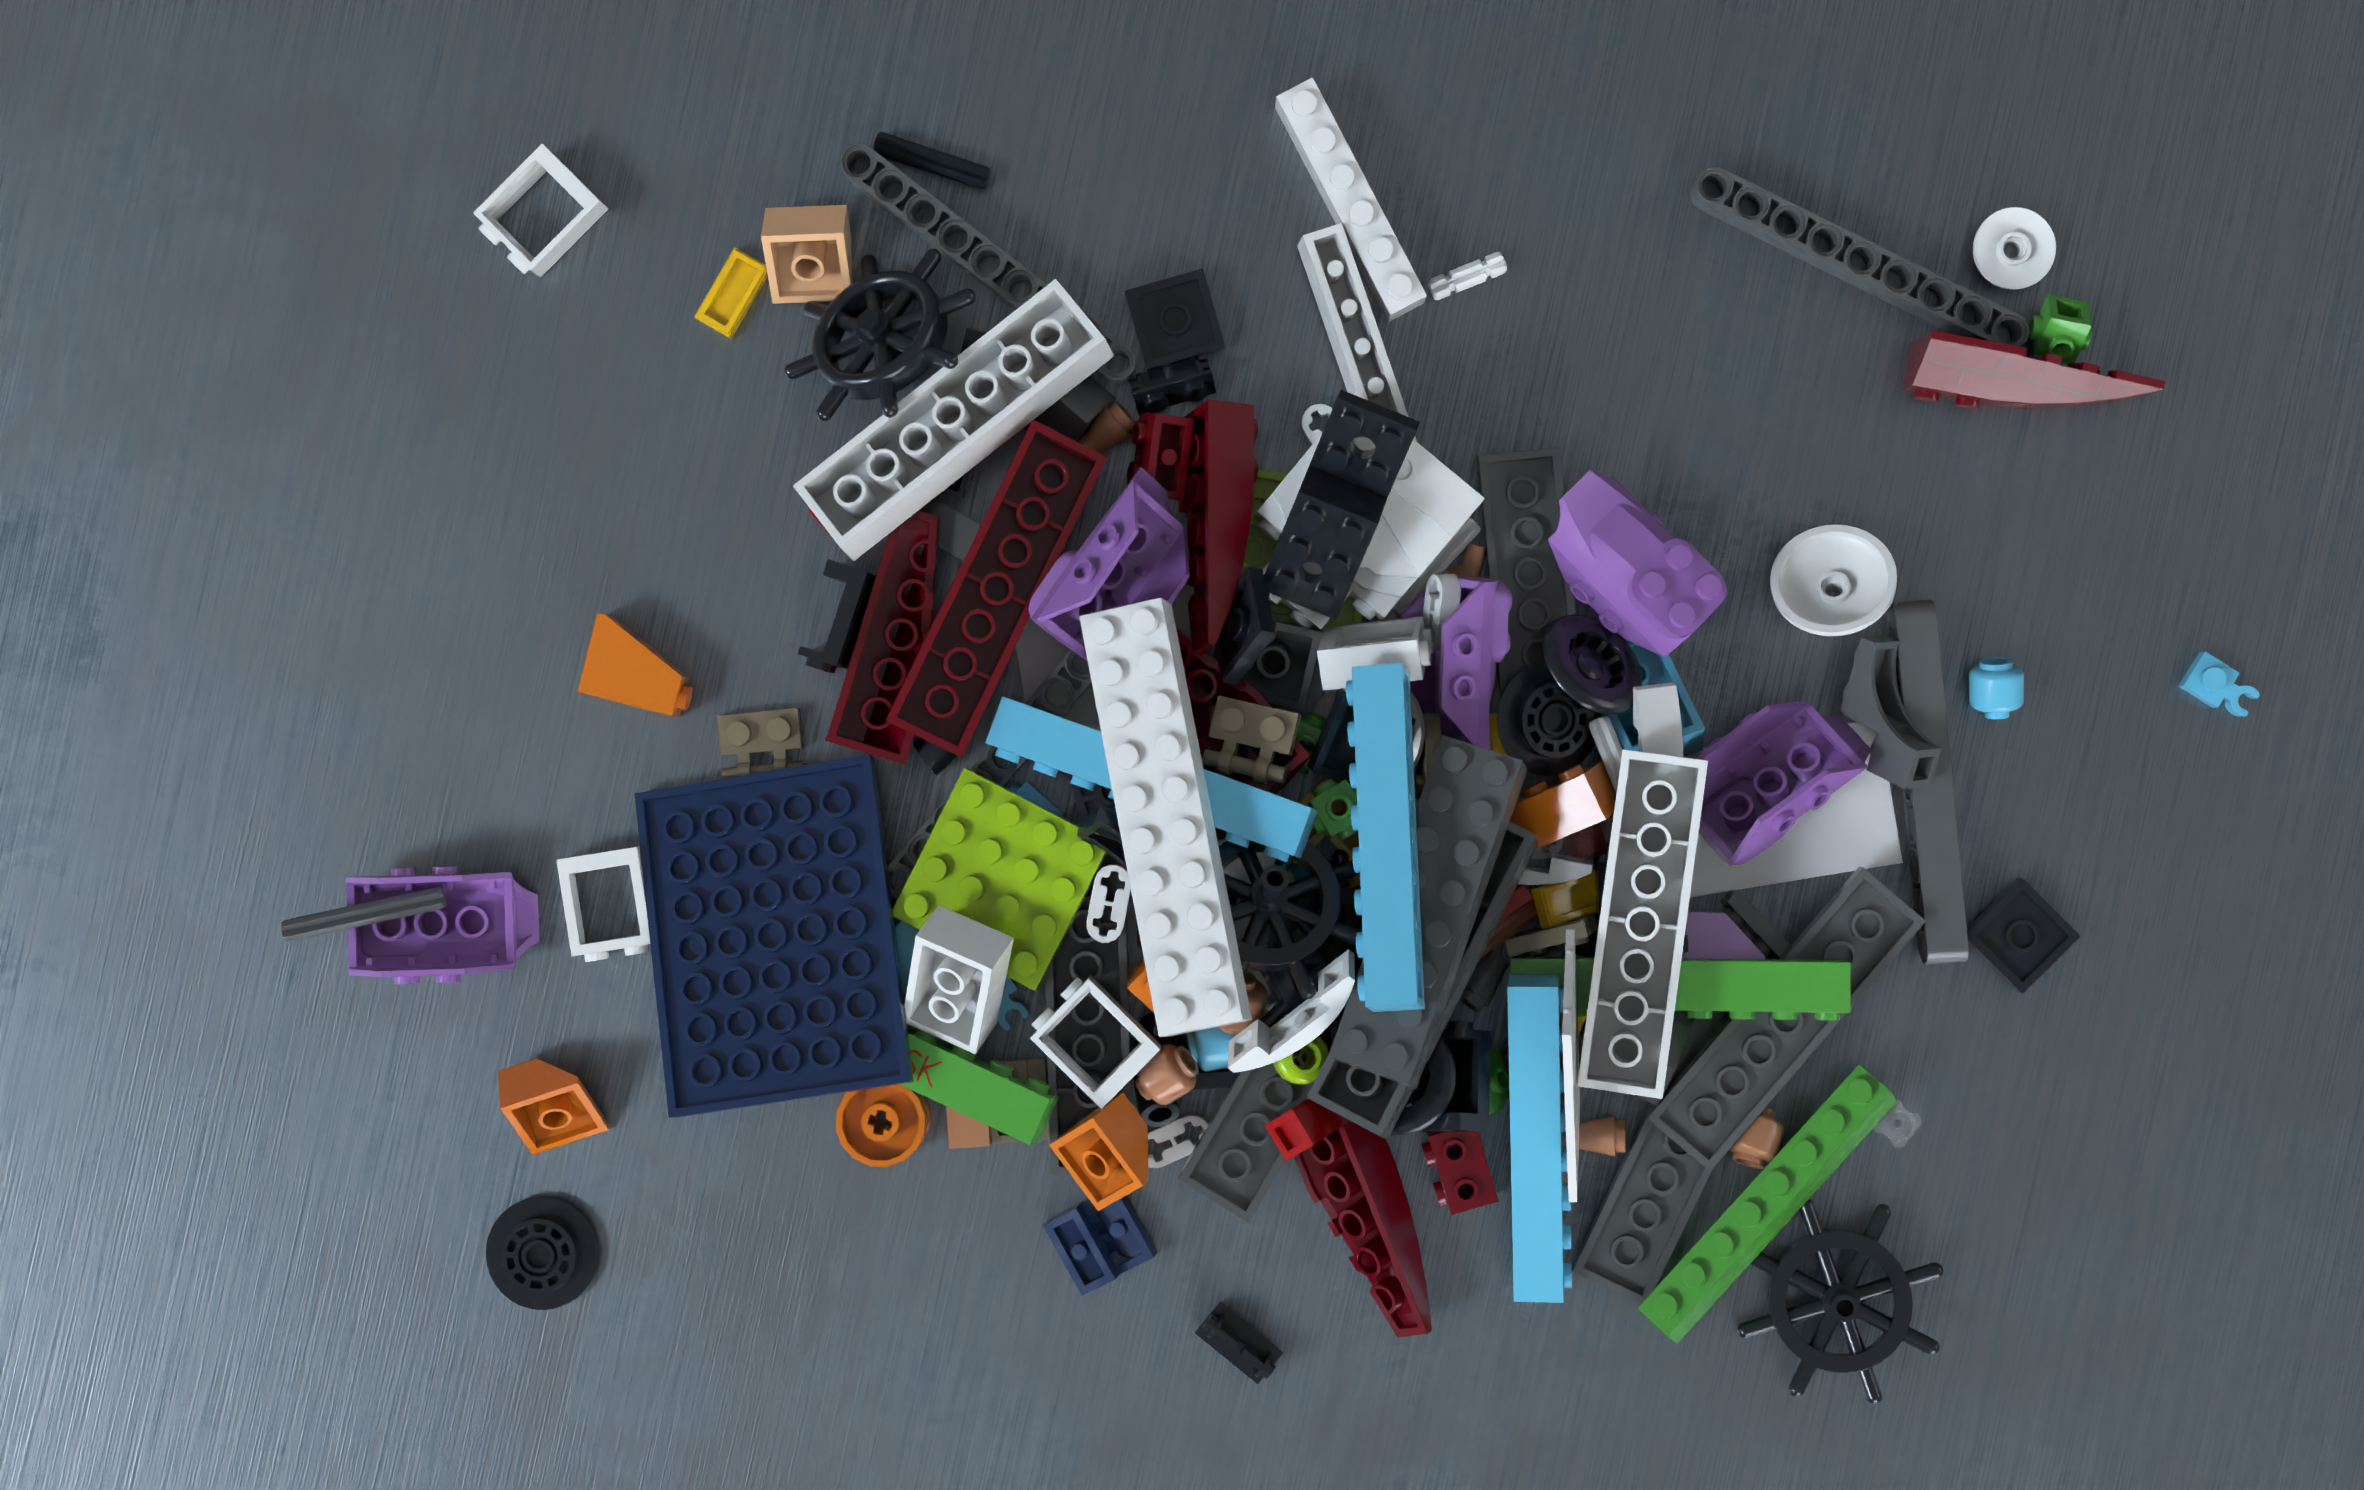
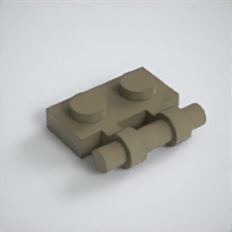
(1253, 726)
(757, 733)

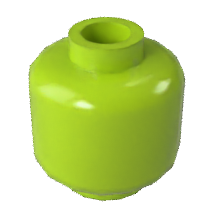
(1307, 1070)

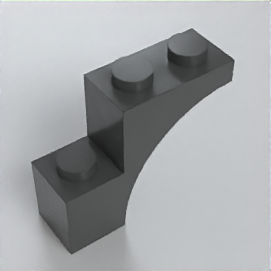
(1873, 699)

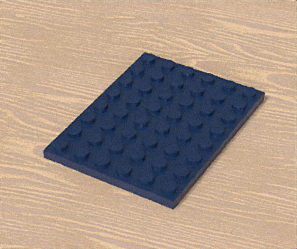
(772, 937)

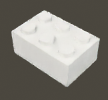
(957, 979)

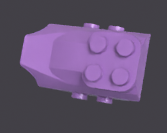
(1127, 559)
(1631, 567)
(1464, 670)
(1773, 774)
(479, 931)

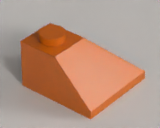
(547, 1105)
(1106, 1152)

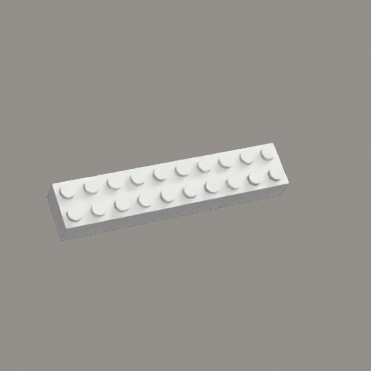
(1165, 818)

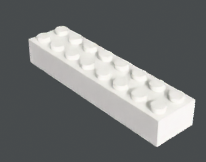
(954, 420)
(1642, 923)

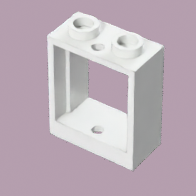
(514, 187)
(1373, 644)
(600, 949)
(1124, 1072)

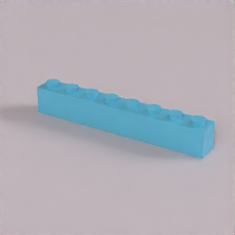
(1079, 751)
(1387, 838)
(1537, 1139)

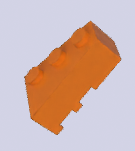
(1567, 805)

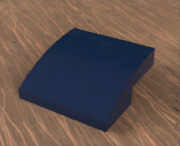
(1099, 1243)

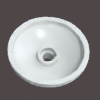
(1828, 561)

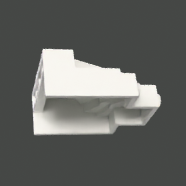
(1415, 525)

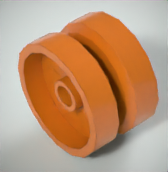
(877, 1142)

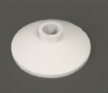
(2033, 245)

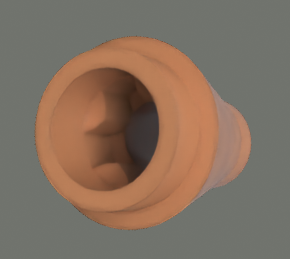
(1108, 429)
(1603, 1136)

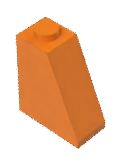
(631, 671)

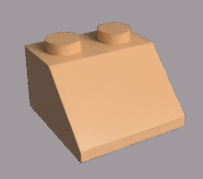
(807, 252)

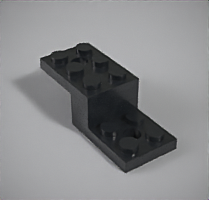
(1339, 504)

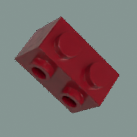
(1163, 450)
(1461, 1169)

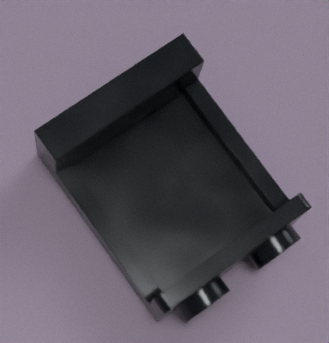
(846, 620)
(1471, 1098)

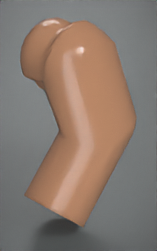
(1471, 563)

